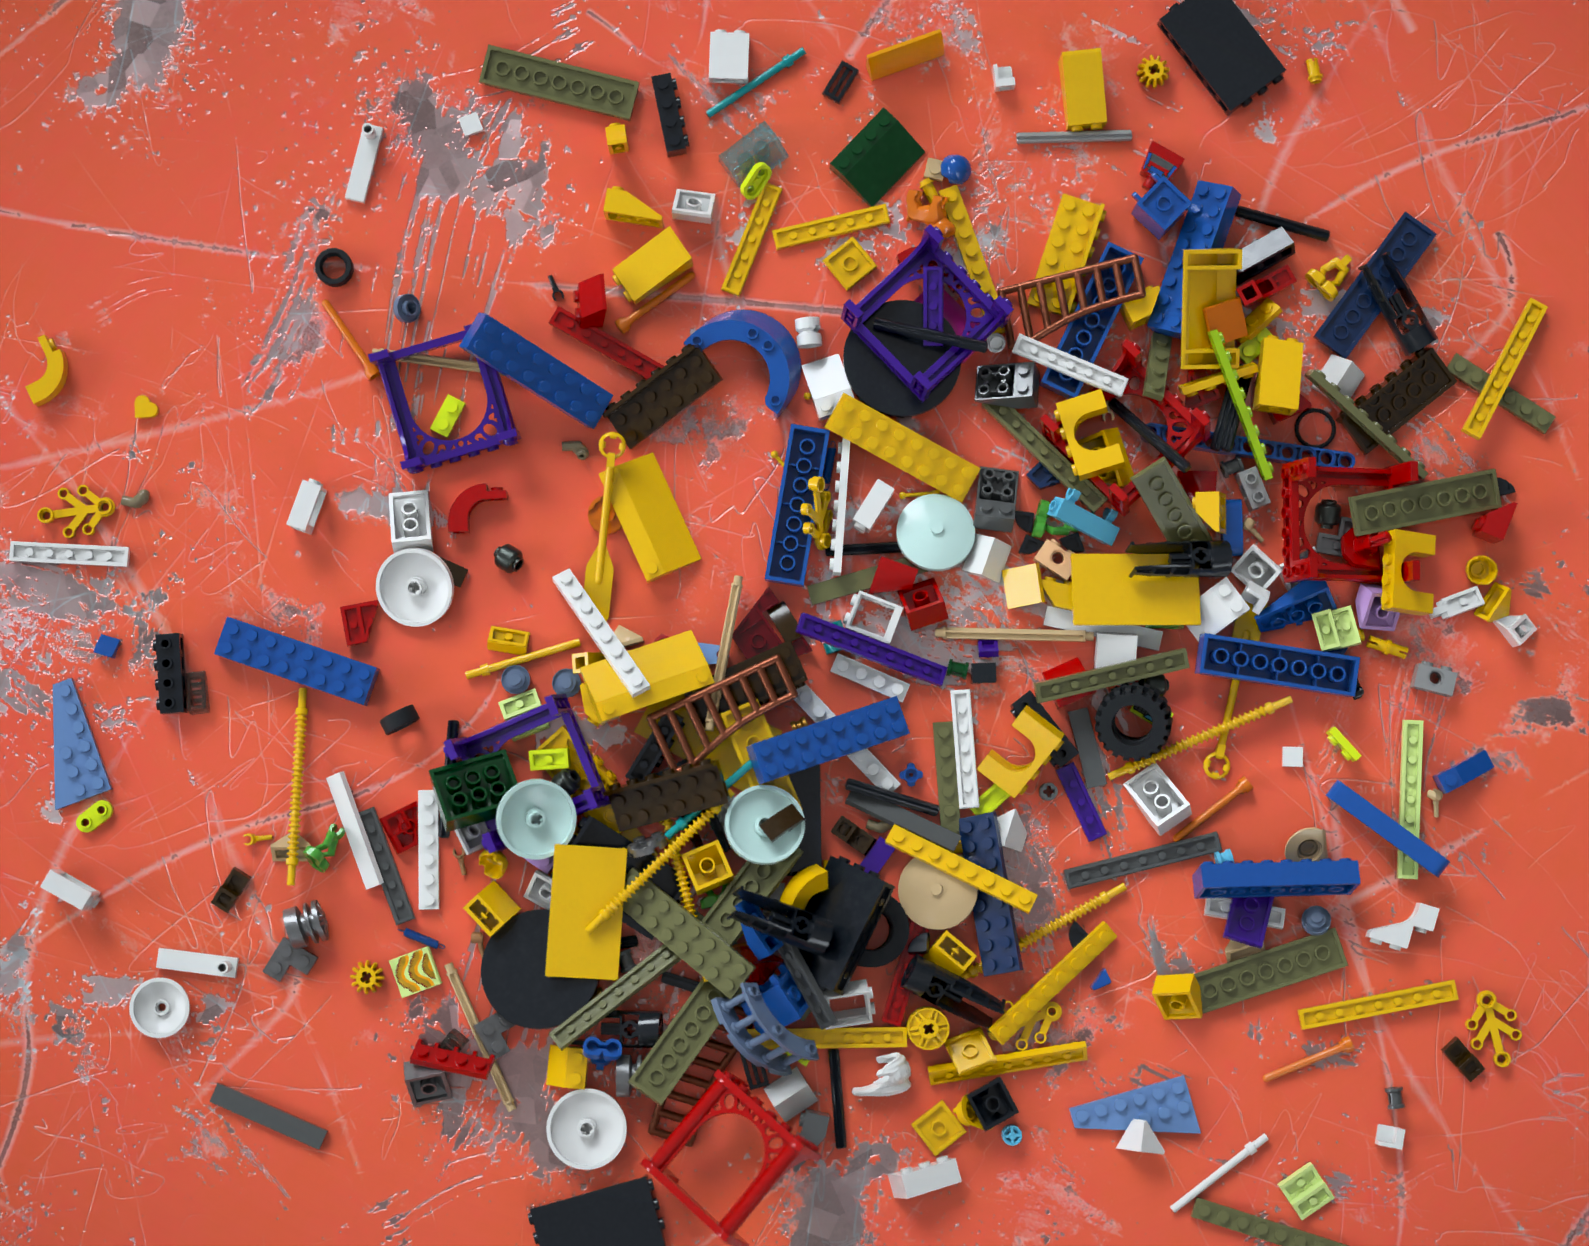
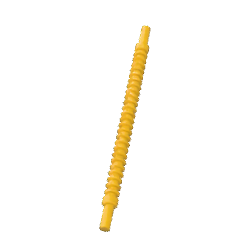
(1205, 735)
(293, 861)
(680, 872)
(1104, 897)
(605, 914)

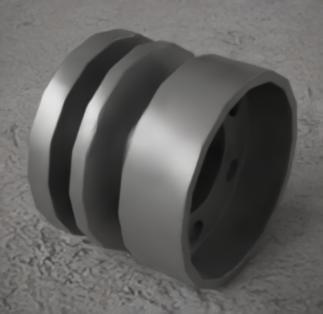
(309, 923)
(624, 1072)

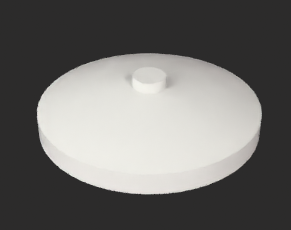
(414, 587)
(586, 1128)

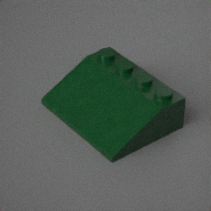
(877, 157)
(472, 789)

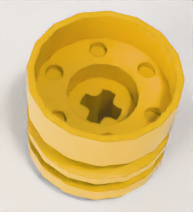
(923, 1016)

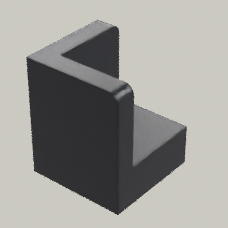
(983, 673)

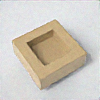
(933, 170)

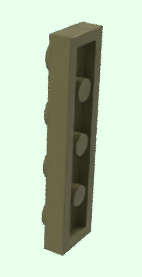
(1157, 366)

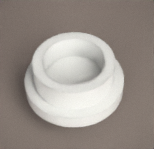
(996, 342)

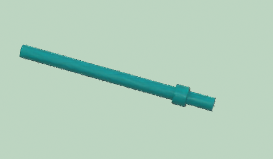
(787, 61)
(682, 823)

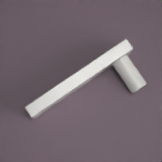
(364, 163)
(197, 962)

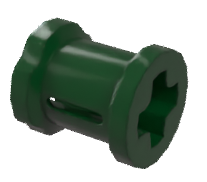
(957, 669)

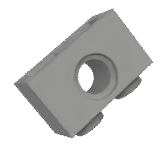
(1252, 489)
(1421, 679)

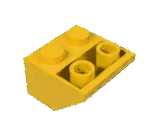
(1139, 311)
(492, 908)
(950, 954)

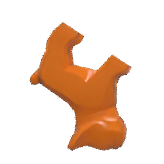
(929, 214)

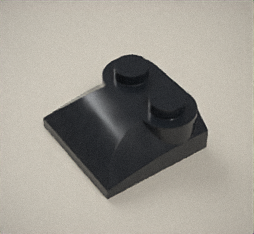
(992, 1103)

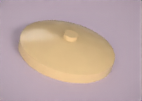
(934, 897)

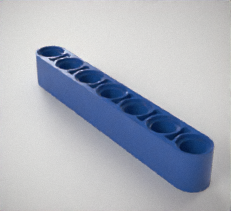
(1387, 828)

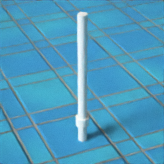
(1250, 1149)

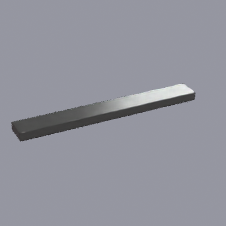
(1142, 860)

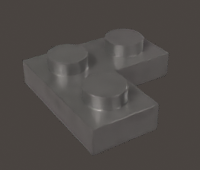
(1331, 544)
(285, 956)
(490, 1034)

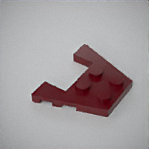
(756, 634)

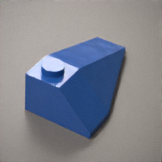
(1296, 606)

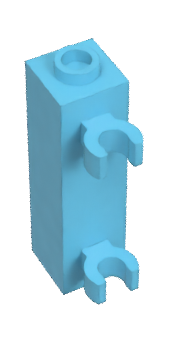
(1083, 520)

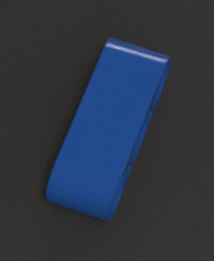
(1234, 526)

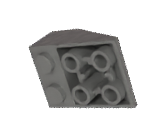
(1008, 385)
(996, 499)
(814, 1128)

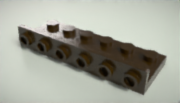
(663, 395)
(1400, 396)
(791, 663)
(668, 794)

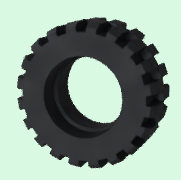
(1133, 746)

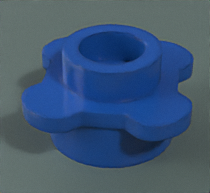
(916, 774)

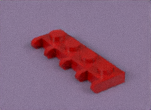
(452, 1061)

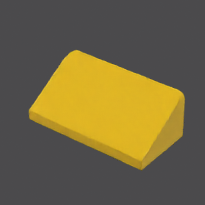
(508, 640)

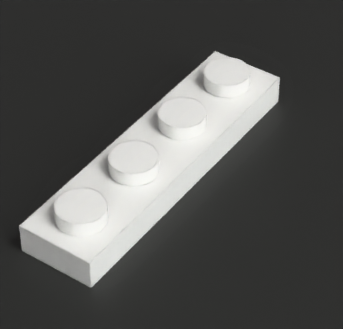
(869, 677)
(1220, 907)

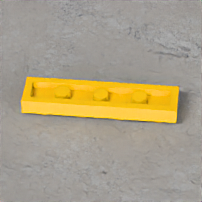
(1210, 382)

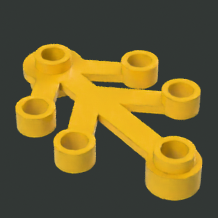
(80, 511)
(821, 536)
(1043, 1014)
(1492, 1024)

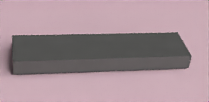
(1087, 748)

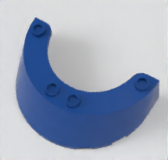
(769, 339)

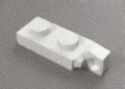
(1458, 603)

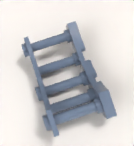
(750, 1047)

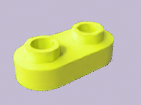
(756, 180)
(94, 816)

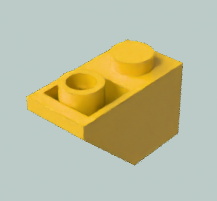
(1058, 593)

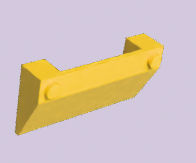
(1206, 281)
(651, 518)
(669, 666)

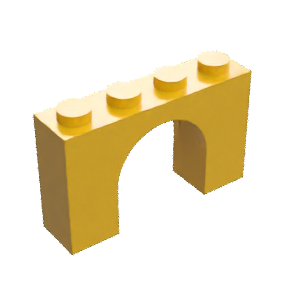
(1086, 462)
(1395, 593)
(1014, 777)

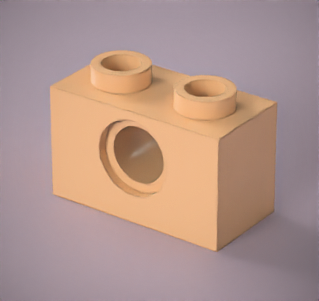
(1044, 558)

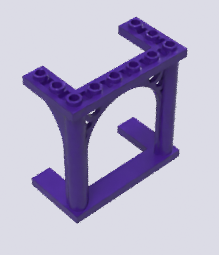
(996, 311)
(414, 456)
(555, 707)

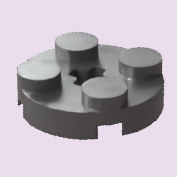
(645, 846)

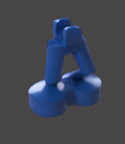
(602, 1052)

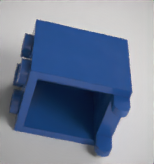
(1160, 206)
(781, 998)

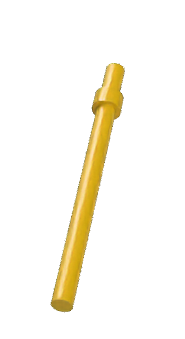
(486, 669)

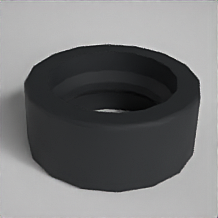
(323, 256)
(399, 719)

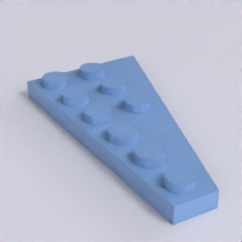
(77, 760)
(1162, 1104)

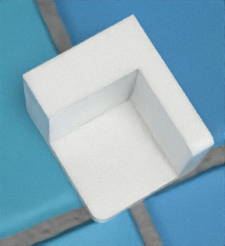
(1003, 78)
(1255, 595)
(1390, 1136)

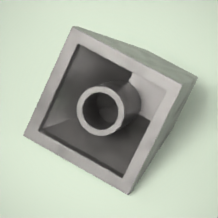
(426, 1084)

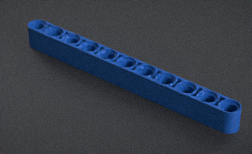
(1276, 448)

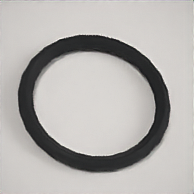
(1319, 411)

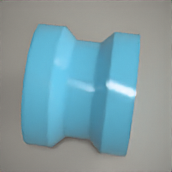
(1224, 856)
(1011, 1138)

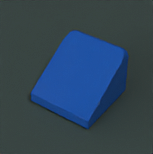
(107, 646)
(1101, 980)

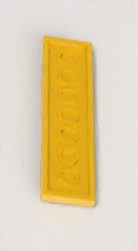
(902, 447)

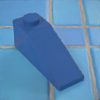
(1463, 772)
(760, 944)

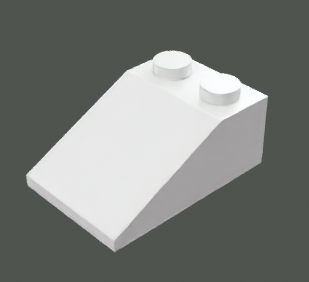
(826, 384)
(410, 520)
(1219, 608)
(1158, 799)

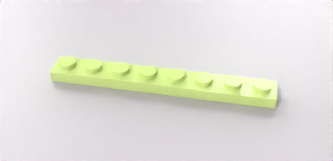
(1410, 791)

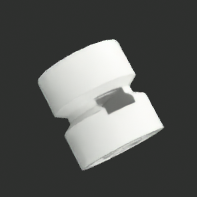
(808, 332)

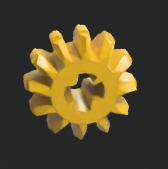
(1145, 69)
(361, 973)

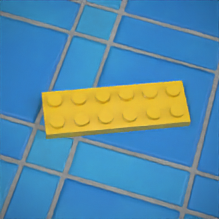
(749, 734)

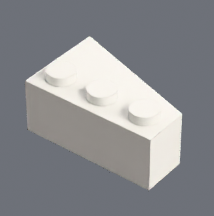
(924, 1178)

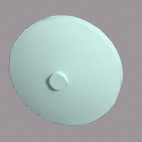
(935, 532)
(535, 818)
(744, 819)

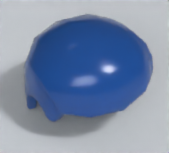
(956, 169)

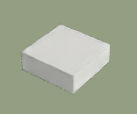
(470, 124)
(1292, 756)

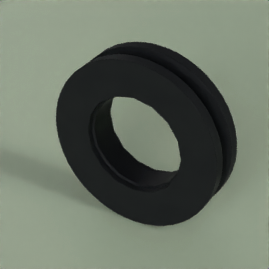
(895, 941)

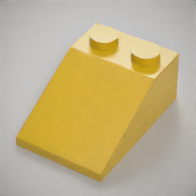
(626, 208)

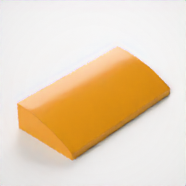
(905, 55)

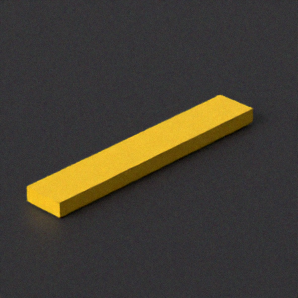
(831, 227)
(751, 239)

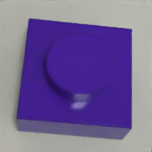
(988, 648)

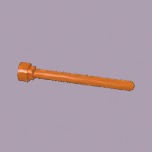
(625, 323)
(371, 370)
(1241, 787)
(1343, 1046)

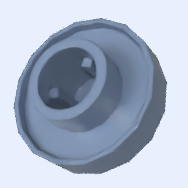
(406, 308)
(515, 679)
(566, 682)
(1316, 920)

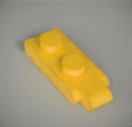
(1260, 318)

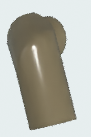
(577, 447)
(136, 501)
(880, 827)

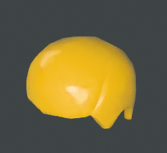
(1481, 570)
(494, 864)

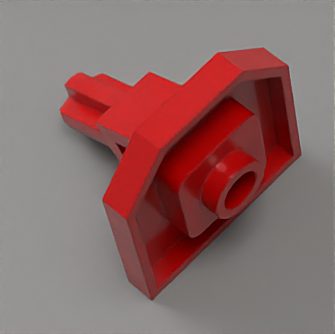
(1364, 549)

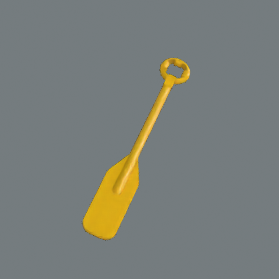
(600, 567)
(1244, 628)

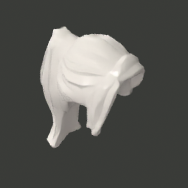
(894, 1079)

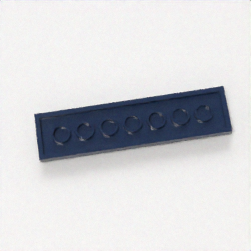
(1358, 306)
(992, 917)

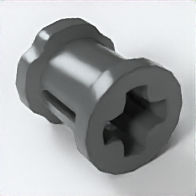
(1232, 466)
(1044, 787)
(626, 961)
(1394, 1097)

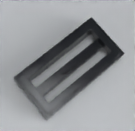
(832, 95)
(759, 1084)

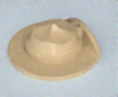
(1307, 844)

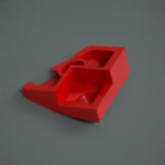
(1198, 482)
(892, 576)
(402, 827)

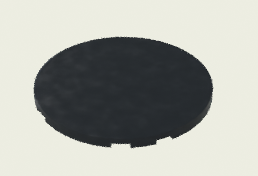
(874, 380)
(516, 976)

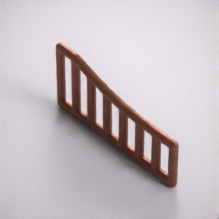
(1084, 308)
(740, 720)
(660, 1112)

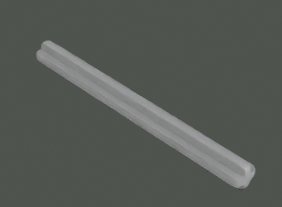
(1069, 136)

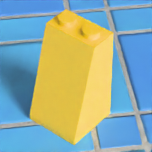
(1083, 89)
(652, 266)
(1278, 376)

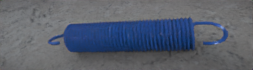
(829, 463)
(421, 938)

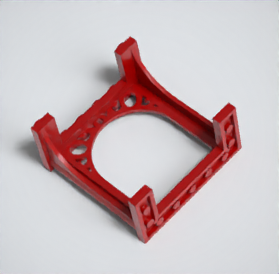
(1195, 420)
(1311, 568)
(792, 1152)

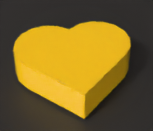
(145, 408)

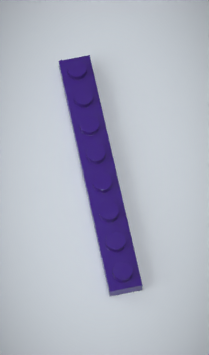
(871, 649)

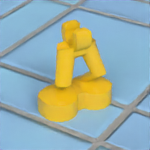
(1318, 279)

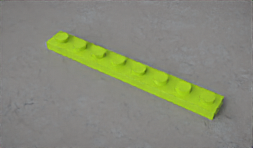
(1238, 395)

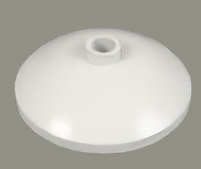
(146, 1010)

